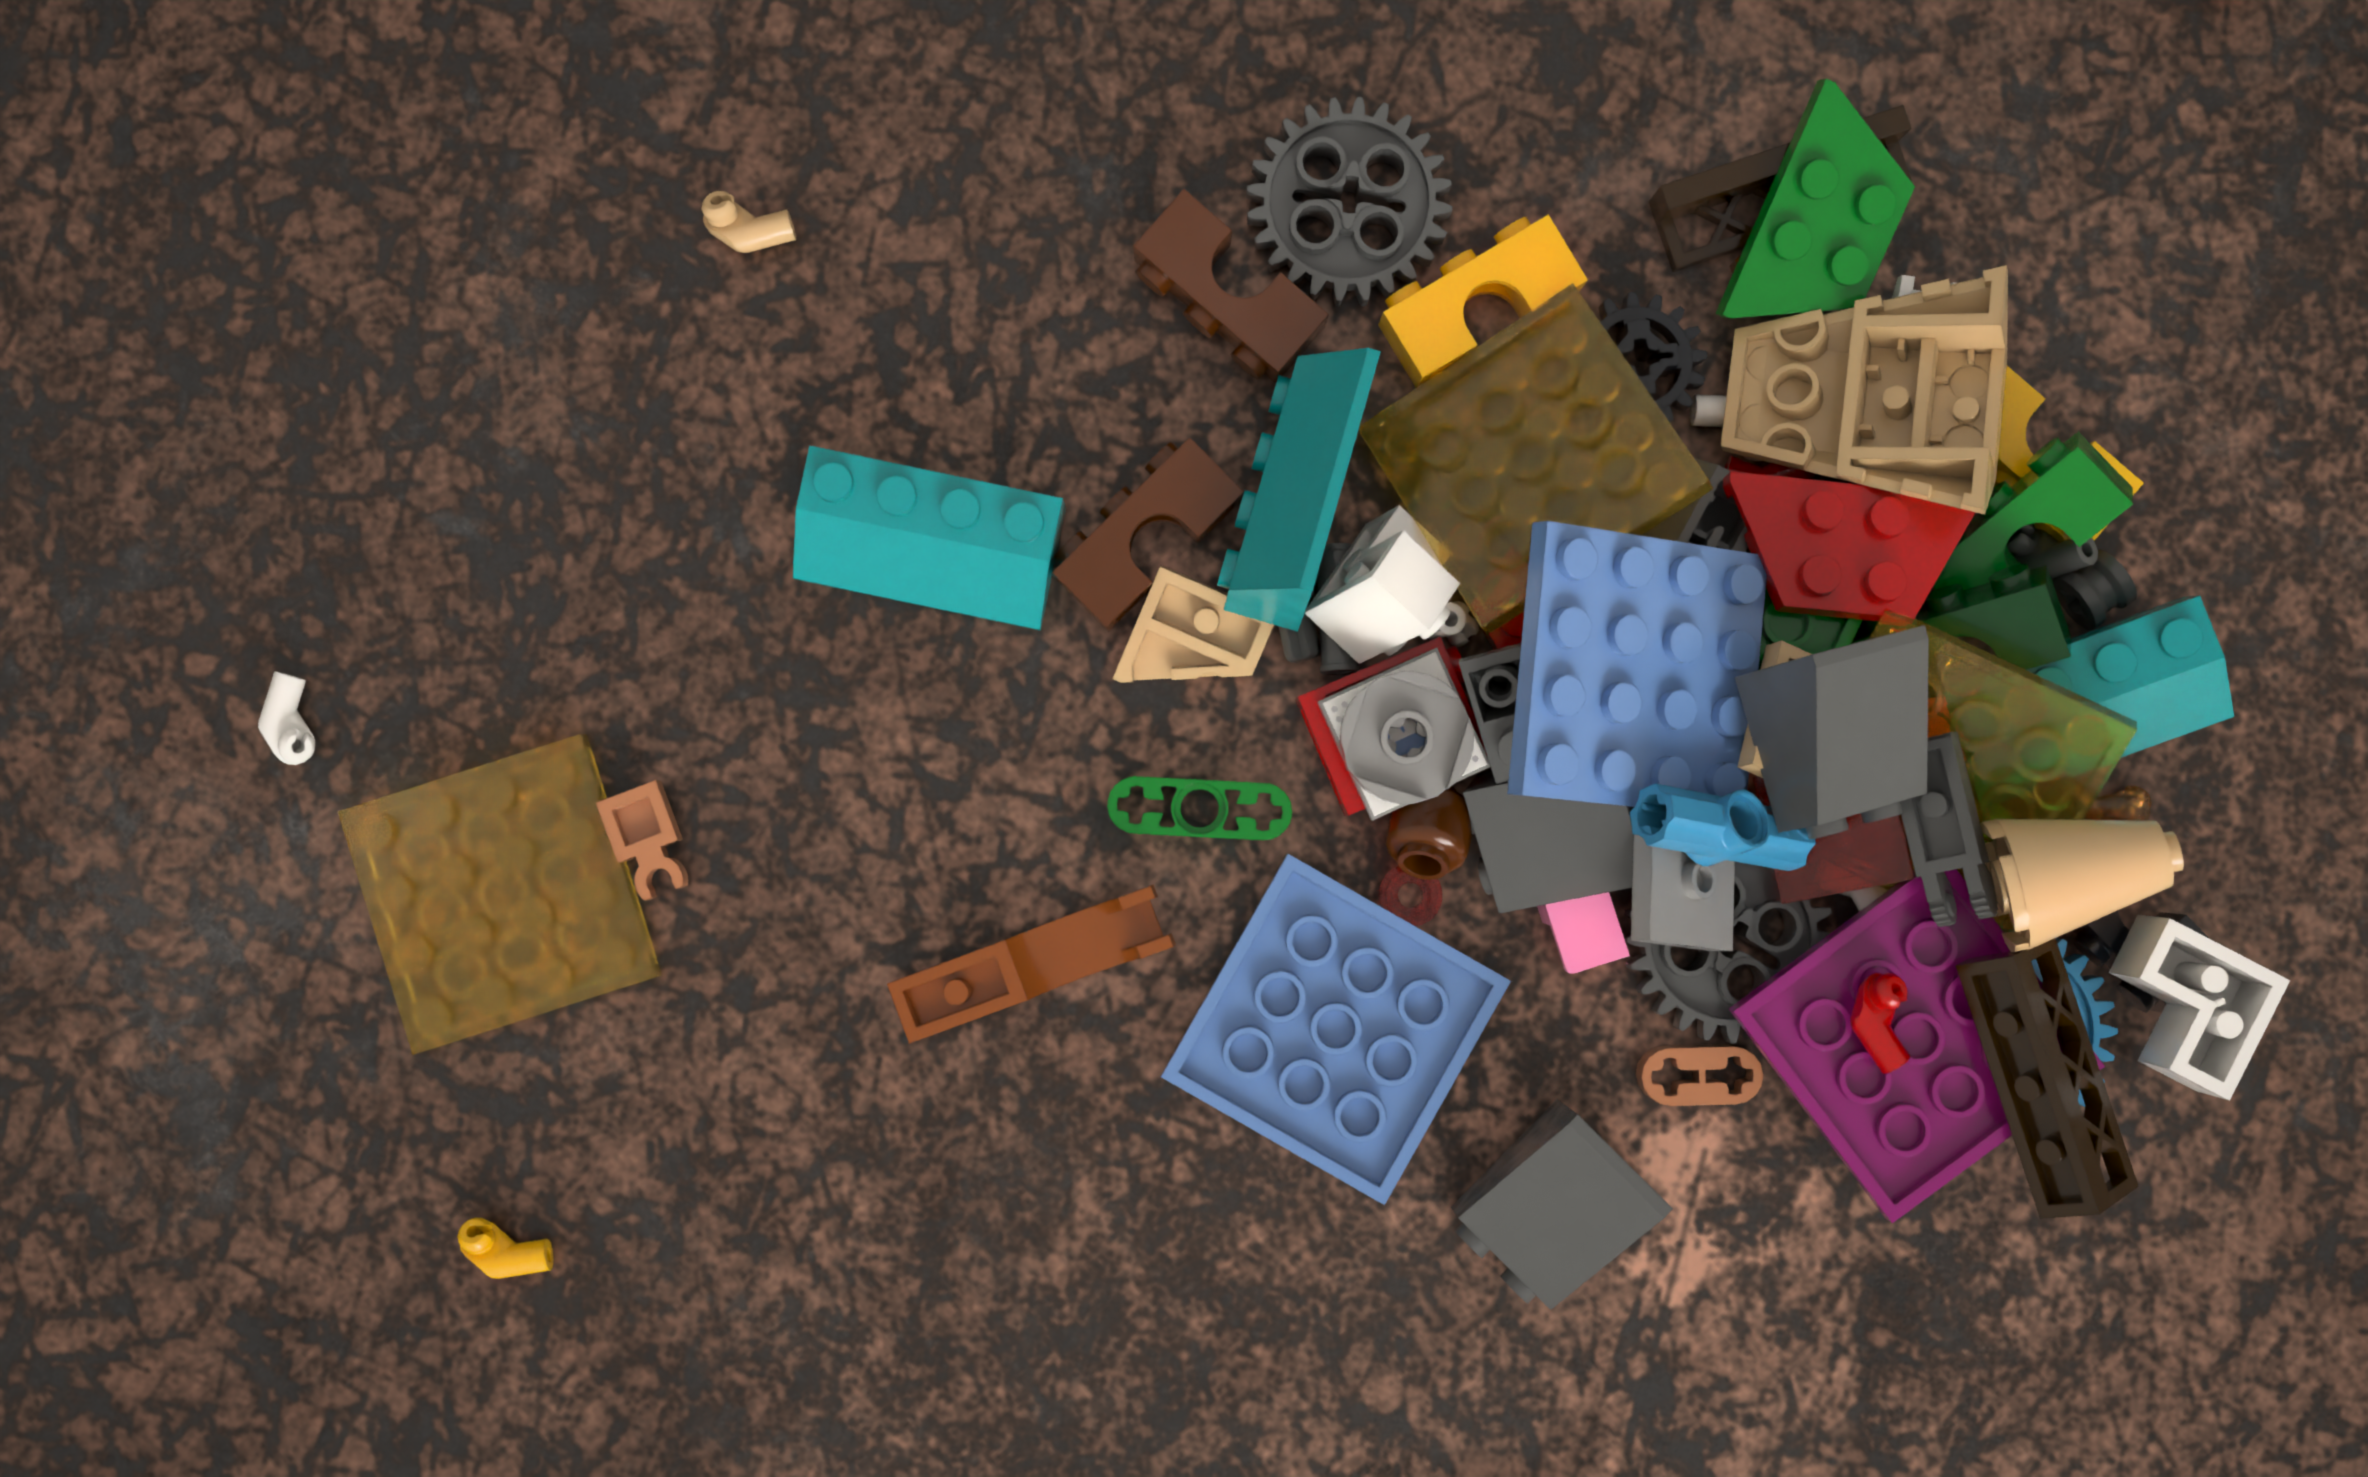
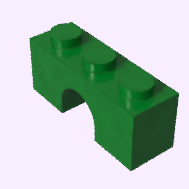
(2065, 488)

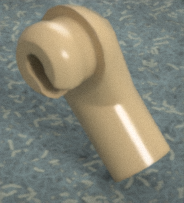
(743, 230)

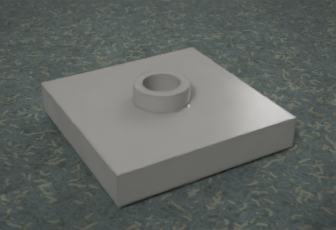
(1681, 900)

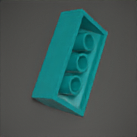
(1298, 487)
(926, 537)
(2153, 669)

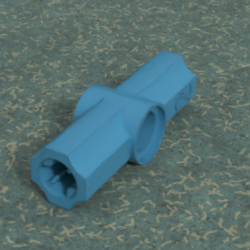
(1717, 828)

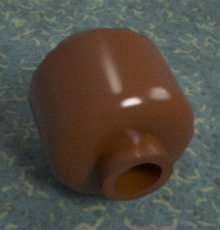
(1430, 835)

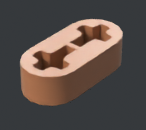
(1699, 1089)

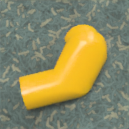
(499, 1254)

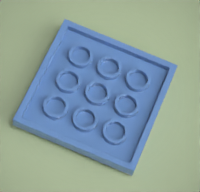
(1632, 665)
(1335, 1029)

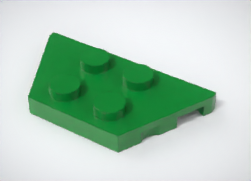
(1822, 217)

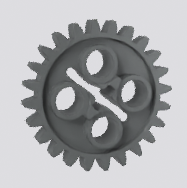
(1352, 144)
(1701, 987)

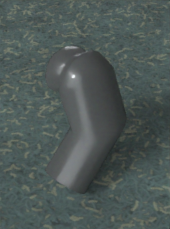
(2039, 548)

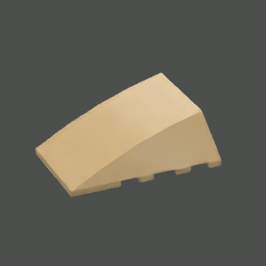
(1880, 391)

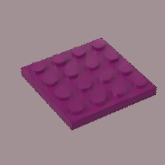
(1936, 1112)

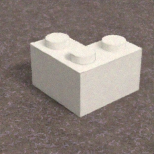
(1384, 589)
(2212, 999)

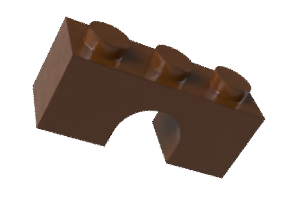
(1263, 329)
(1182, 490)

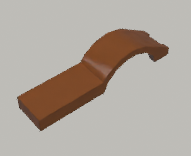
(1029, 964)

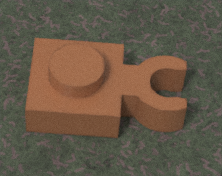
(640, 828)

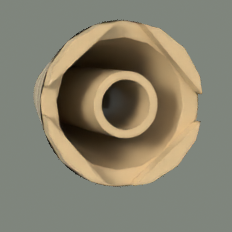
(2074, 871)

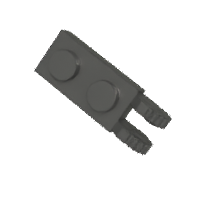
(1947, 834)

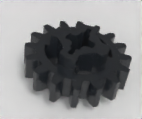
(1665, 359)

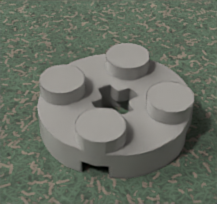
(1439, 719)

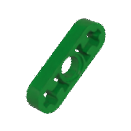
(1246, 825)

